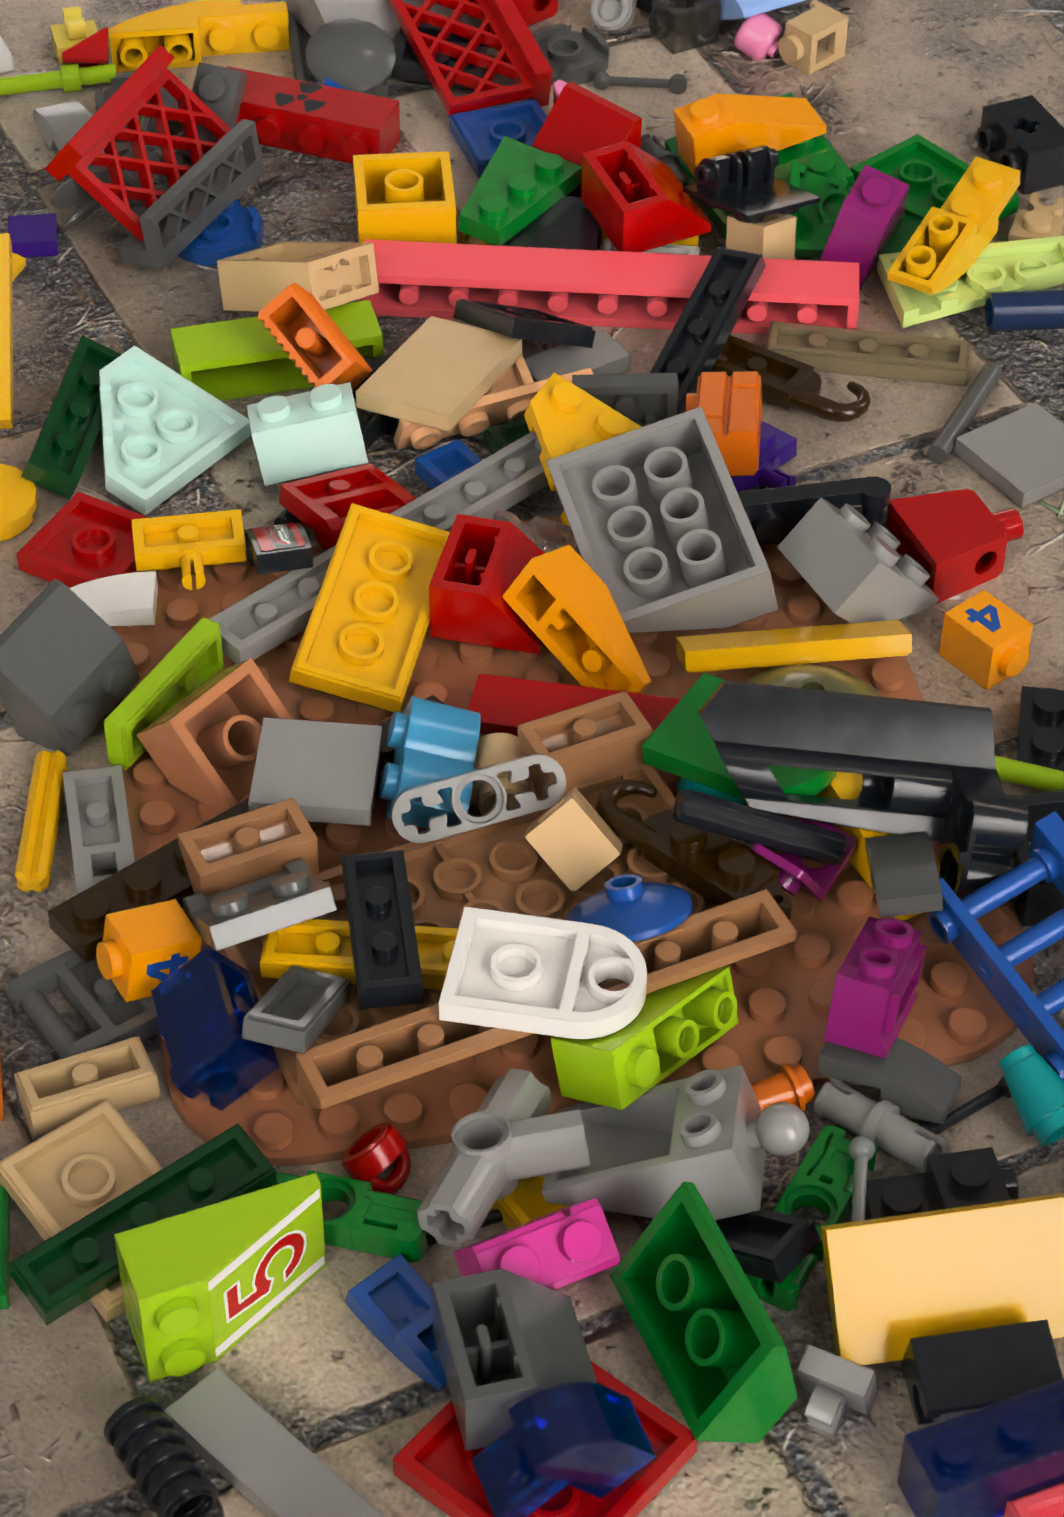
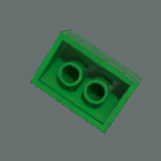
(705, 1324)

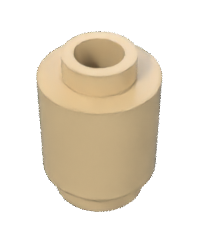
(492, 750)

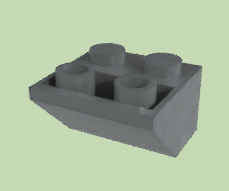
(502, 1344)

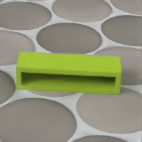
(243, 359)

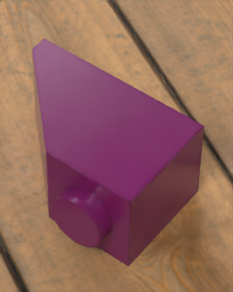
(866, 220)

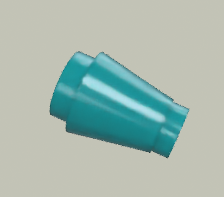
(1036, 1094)

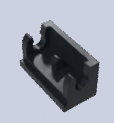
(977, 1367)

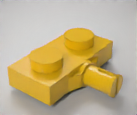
(189, 543)

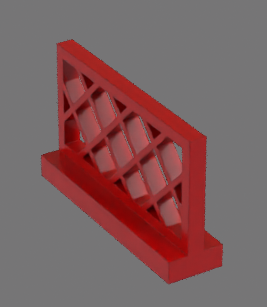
(501, 29)
(109, 125)

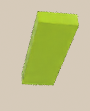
(176, 676)

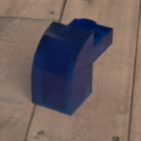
(563, 1438)

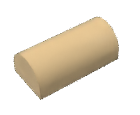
(75, 1084)

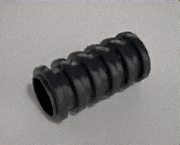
(159, 1460)

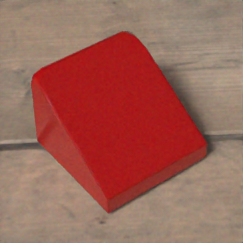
(90, 51)

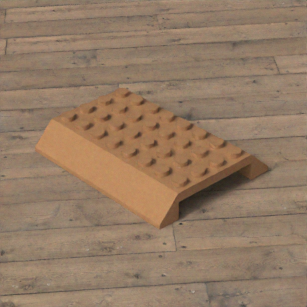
(481, 870)

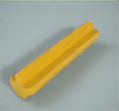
(41, 822)

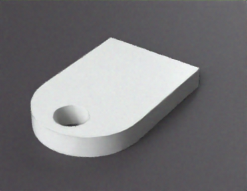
(541, 976)

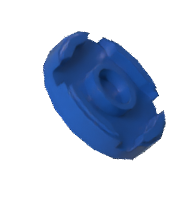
(219, 241)

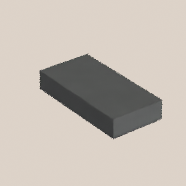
(296, 1009)

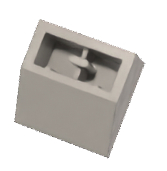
(856, 565)

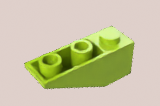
(663, 1037)

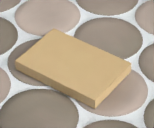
(438, 373)
(75, 1174)

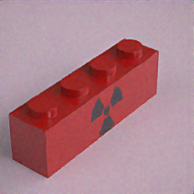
(318, 117)

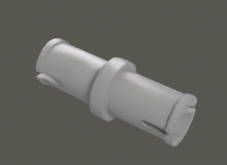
(879, 1122)

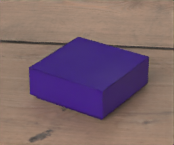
(34, 234)

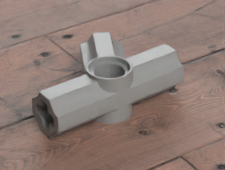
(495, 1150)

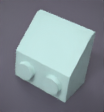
(307, 433)

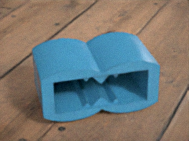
(429, 745)

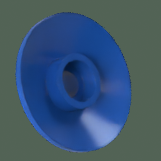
(635, 907)

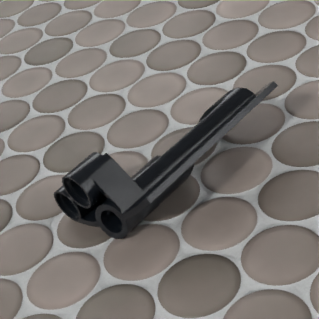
(917, 759)

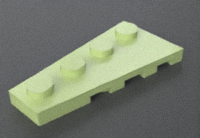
(1000, 267)

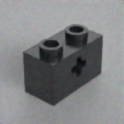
(1026, 139)

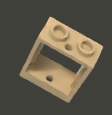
(327, 270)

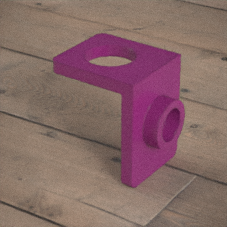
(797, 876)

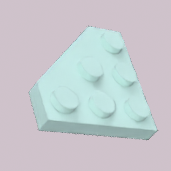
(159, 429)

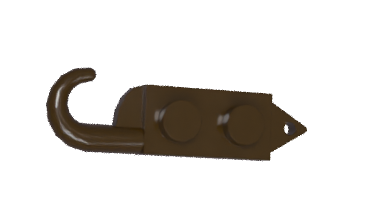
(789, 381)
(696, 857)

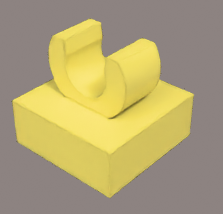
(72, 31)

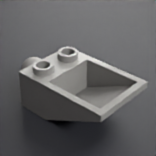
(677, 1132)

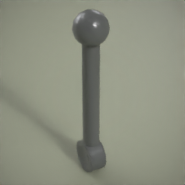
(676, 84)

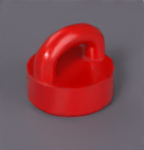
(374, 1153)

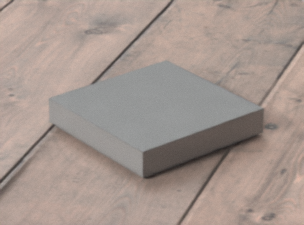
(1018, 453)
(321, 765)

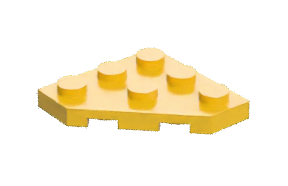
(570, 420)

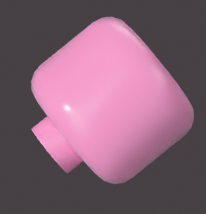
(759, 37)

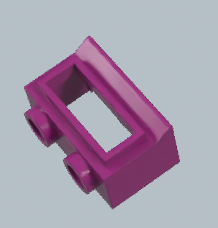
(875, 987)

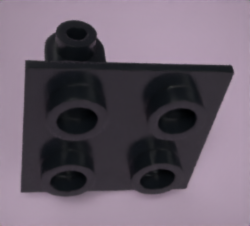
(746, 185)

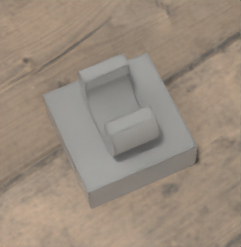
(833, 1386)

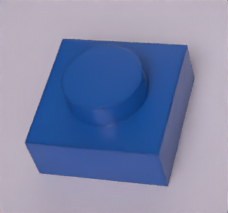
(444, 463)

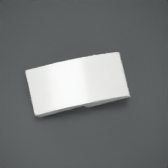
(122, 598)

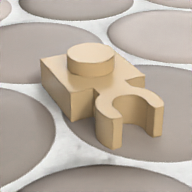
(1038, 220)

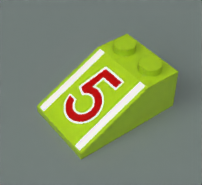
(218, 1272)

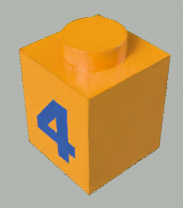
(985, 639)
(146, 947)

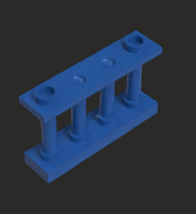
(995, 964)

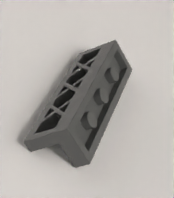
(196, 199)

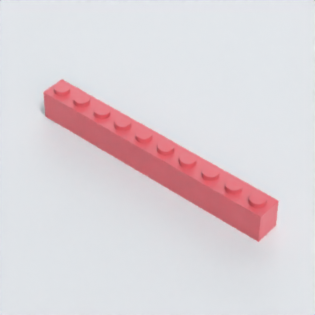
(601, 285)

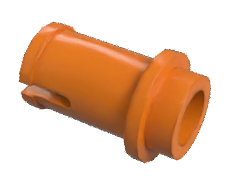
(787, 1085)

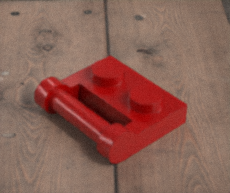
(326, 498)

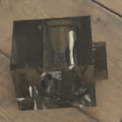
(685, 23)

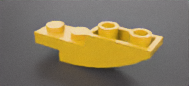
(199, 31)
(958, 231)

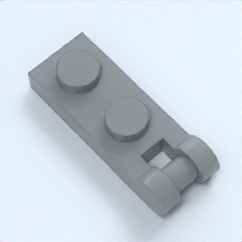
(97, 823)

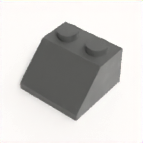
(62, 670)

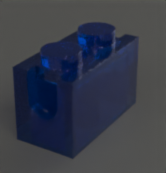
(203, 1026)

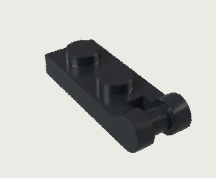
(778, 510)

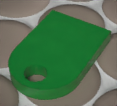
(687, 750)

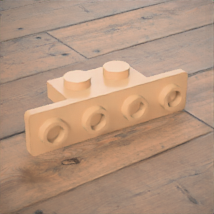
(501, 403)

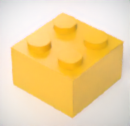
(405, 197)

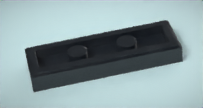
(382, 930)

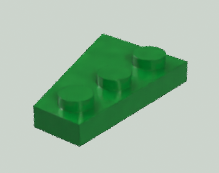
(515, 191)
(818, 219)

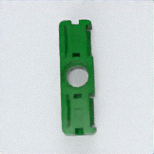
(822, 1183)
(374, 1220)

